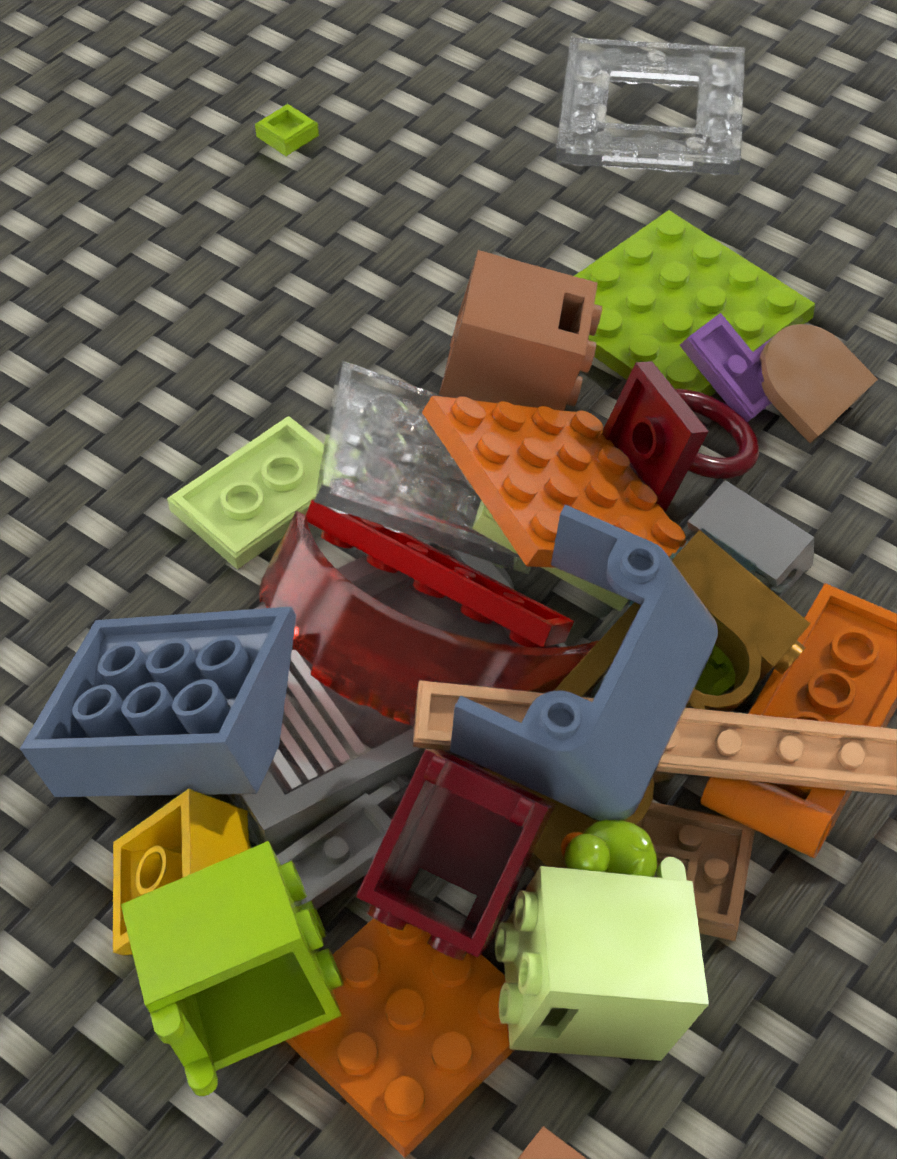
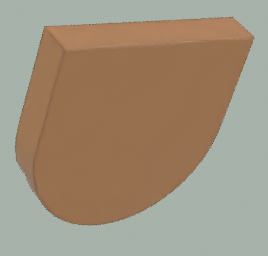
(811, 377)

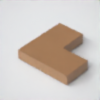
(714, 857)

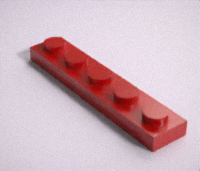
(443, 576)

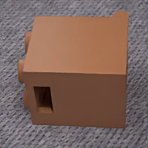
(521, 335)

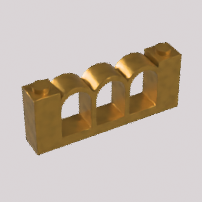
(753, 632)

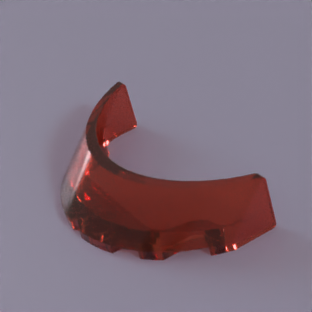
(382, 654)

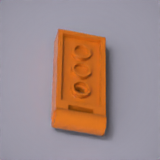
(838, 678)

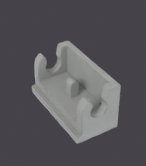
(757, 533)

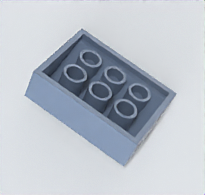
(167, 706)

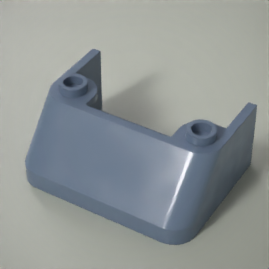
(606, 749)

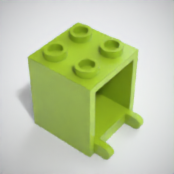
(231, 962)

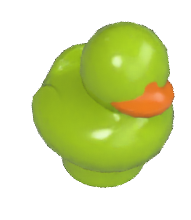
(611, 848)

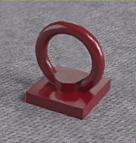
(663, 434)

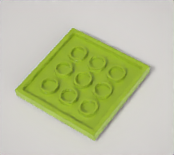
(670, 285)

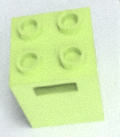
(602, 963)

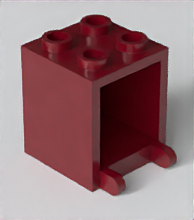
(464, 831)

